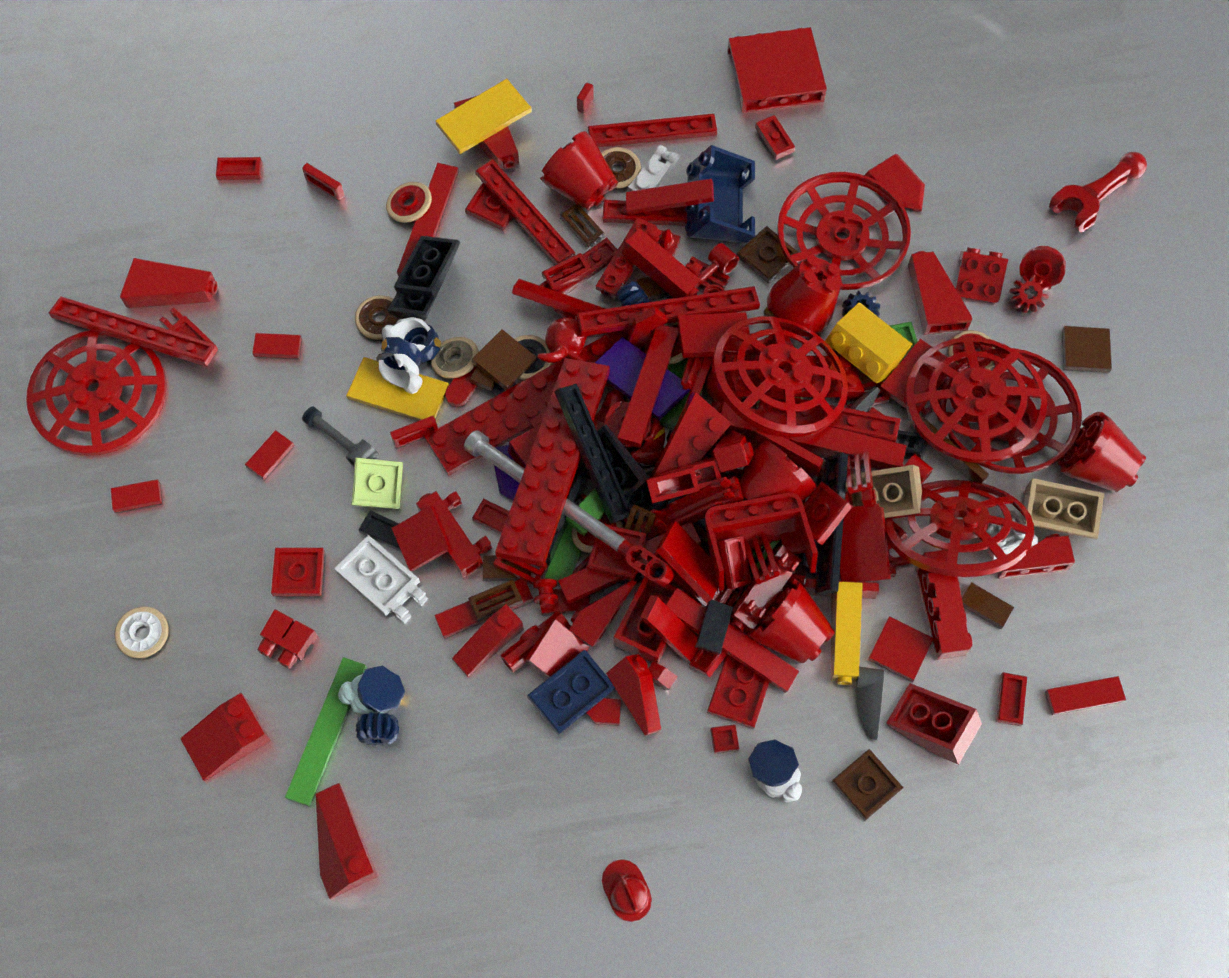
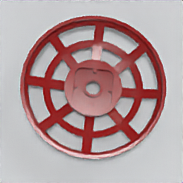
(846, 222)
(776, 379)
(95, 401)
(975, 408)
(1030, 416)
(973, 525)

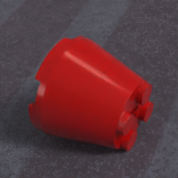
(580, 172)
(807, 294)
(1102, 455)
(773, 474)
(793, 624)

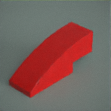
(684, 480)

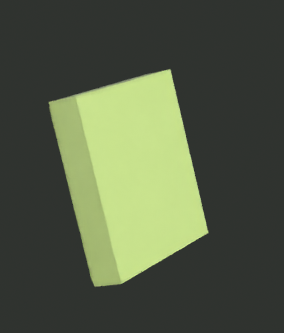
(377, 483)

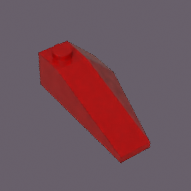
(342, 852)

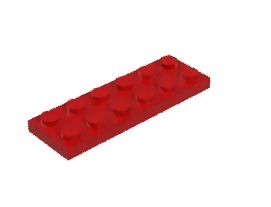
(855, 386)

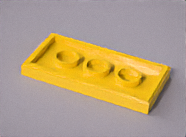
(483, 116)
(373, 390)

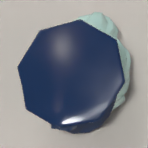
(373, 691)

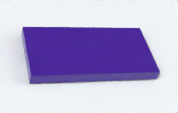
(625, 366)

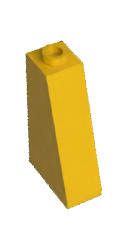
(845, 643)

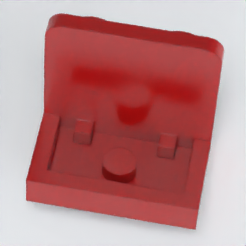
(981, 275)

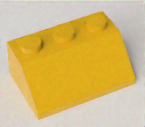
(868, 343)

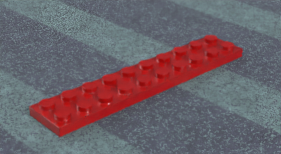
(507, 413)
(549, 470)

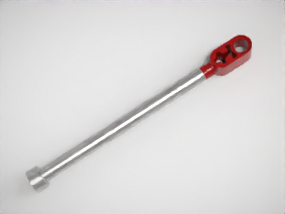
(478, 444)

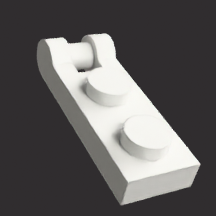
(654, 171)

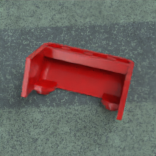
(777, 516)

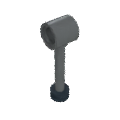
(363, 449)

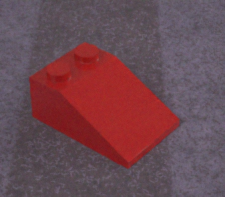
(935, 722)
(225, 736)

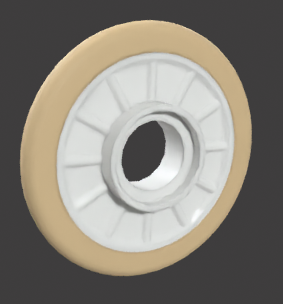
(148, 645)

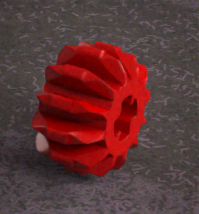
(1035, 289)

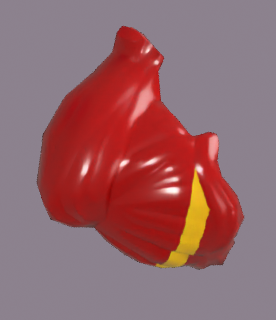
(652, 446)

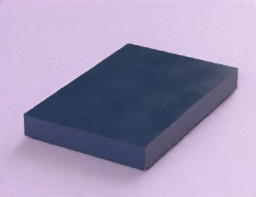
(571, 692)

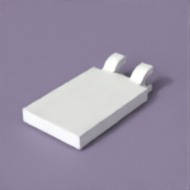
(381, 578)

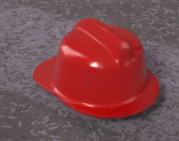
(626, 890)

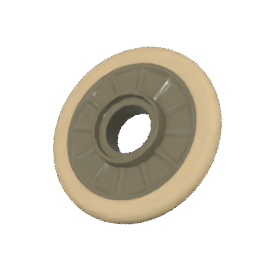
(453, 369)

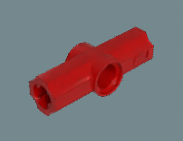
(516, 654)

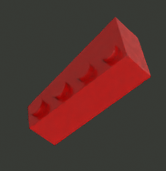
(693, 435)
(944, 610)

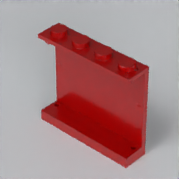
(777, 69)

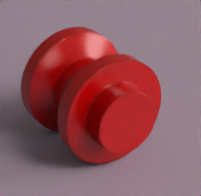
(546, 597)

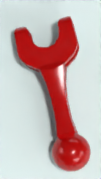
(1086, 198)

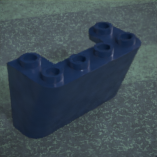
(724, 216)

